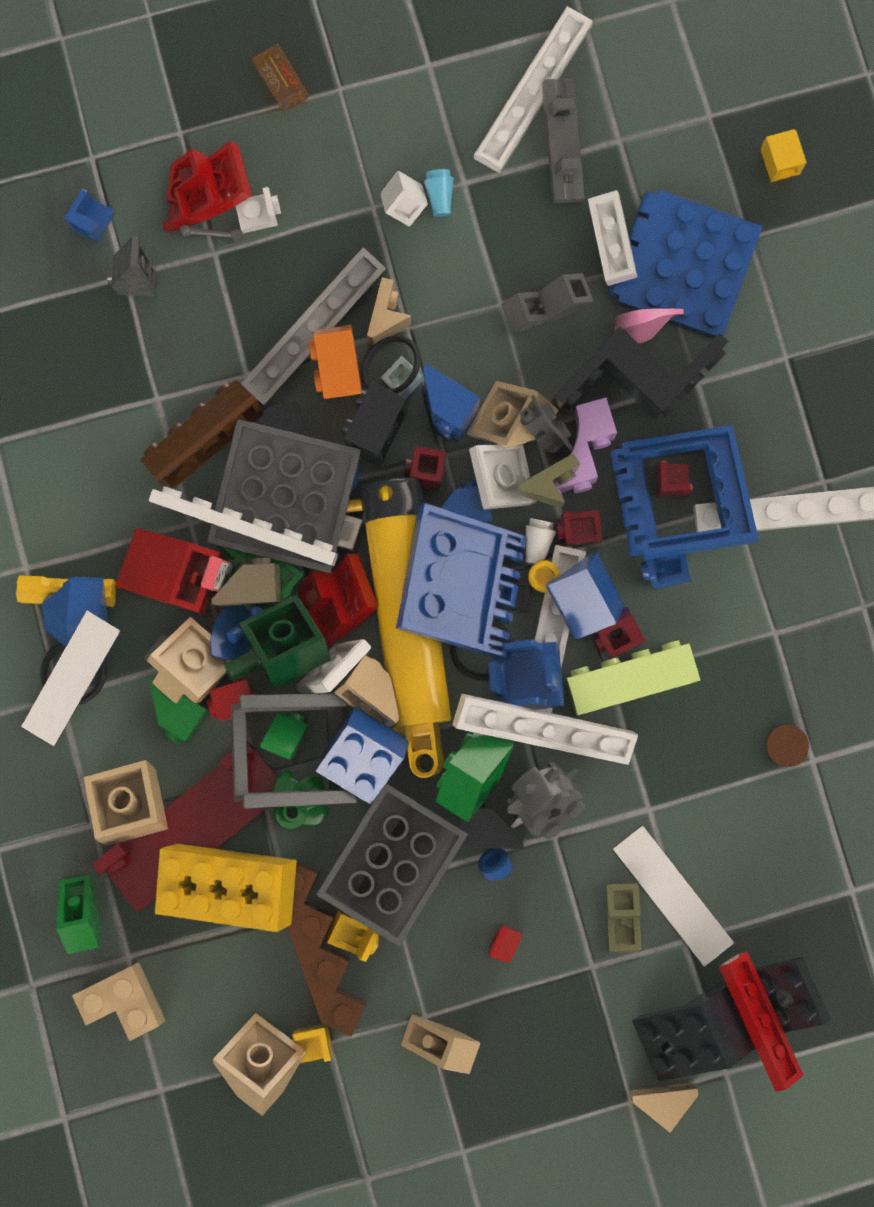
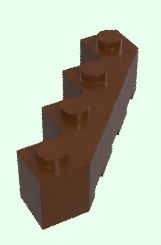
(321, 964)

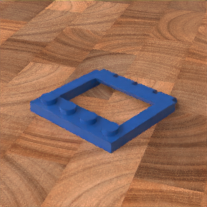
(727, 483)

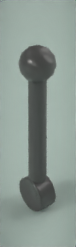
(235, 234)

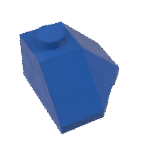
(69, 604)

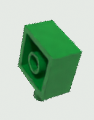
(472, 773)

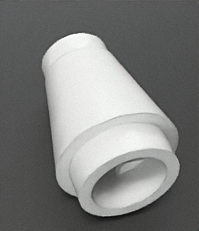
(538, 540)

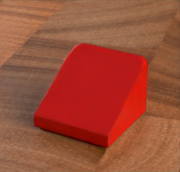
(504, 943)

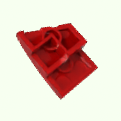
(205, 186)
(338, 599)

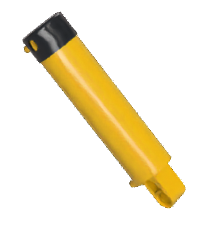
(410, 659)

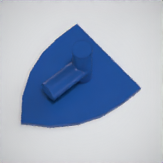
(227, 636)

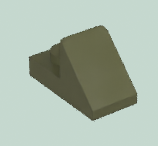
(542, 486)

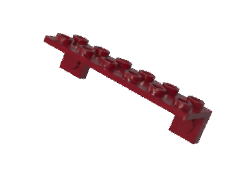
(199, 818)

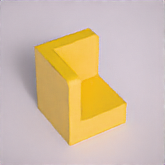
(783, 155)
(315, 1041)

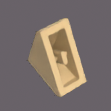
(665, 1103)

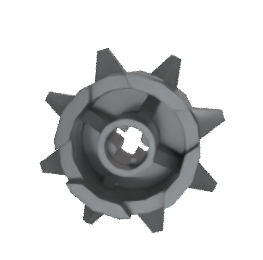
(545, 800)

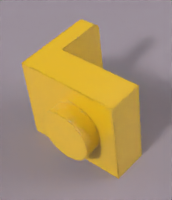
(352, 936)

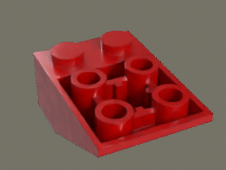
(167, 571)

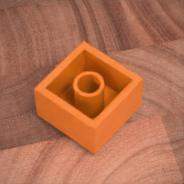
(337, 362)

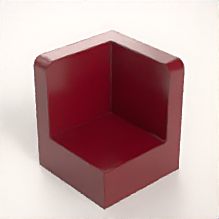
(672, 480)

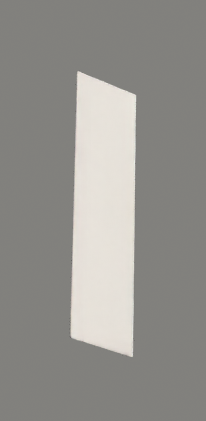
(70, 678)
(673, 896)

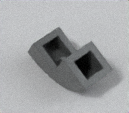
(549, 304)

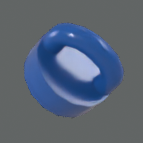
(495, 864)

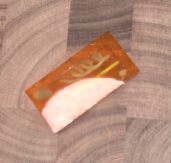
(280, 77)

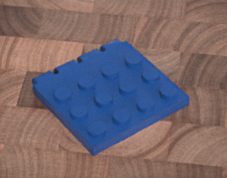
(687, 261)

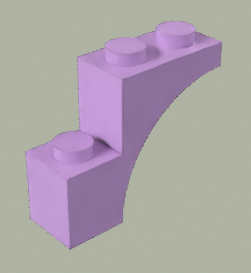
(595, 429)

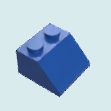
(449, 404)

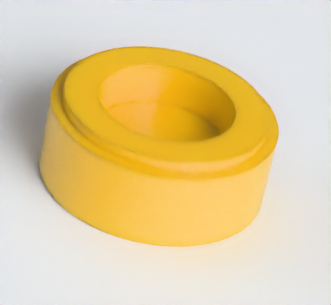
(541, 574)

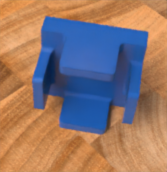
(528, 675)

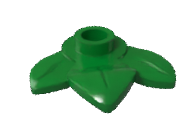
(304, 815)

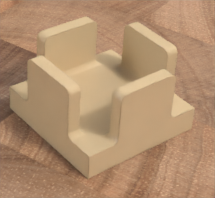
(187, 664)

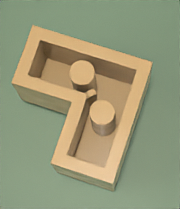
(126, 994)

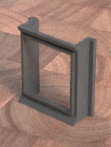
(287, 702)

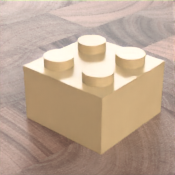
(125, 803)

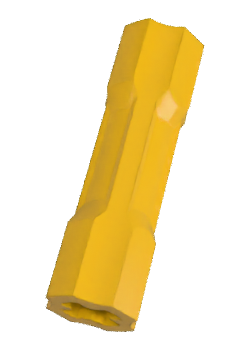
(37, 588)

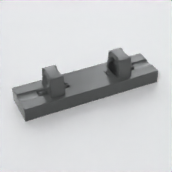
(563, 141)

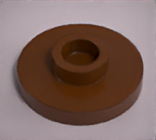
(787, 745)

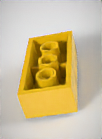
(195, 883)

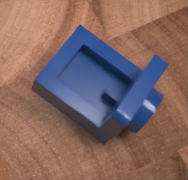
(666, 571)

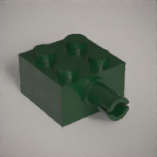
(280, 643)

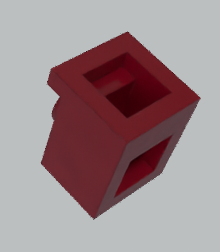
(627, 639)

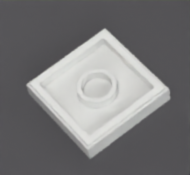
(498, 475)
(327, 676)

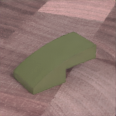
(623, 918)

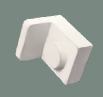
(258, 212)

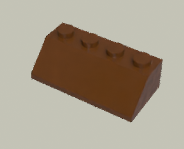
(201, 436)

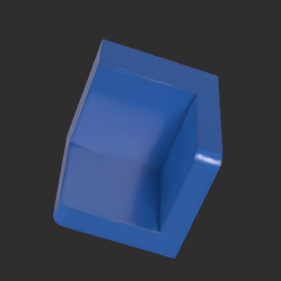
(89, 216)

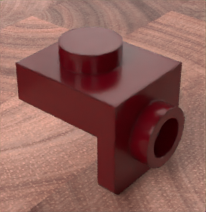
(579, 528)

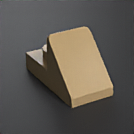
(383, 320)

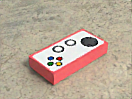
(216, 573)

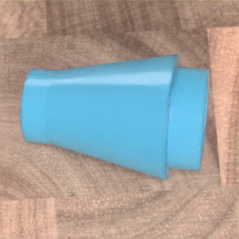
(439, 190)

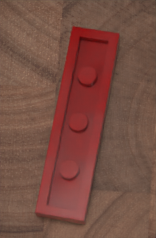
(761, 1021)

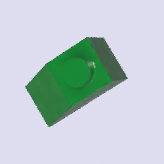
(180, 718)
(286, 735)
(78, 914)

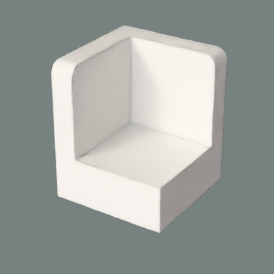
(403, 198)

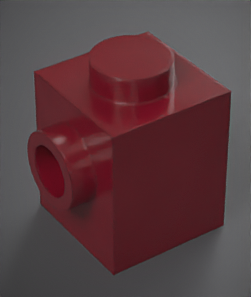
(426, 466)

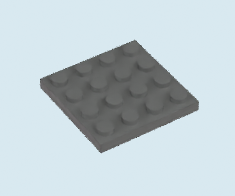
(288, 483)

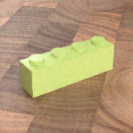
(631, 679)

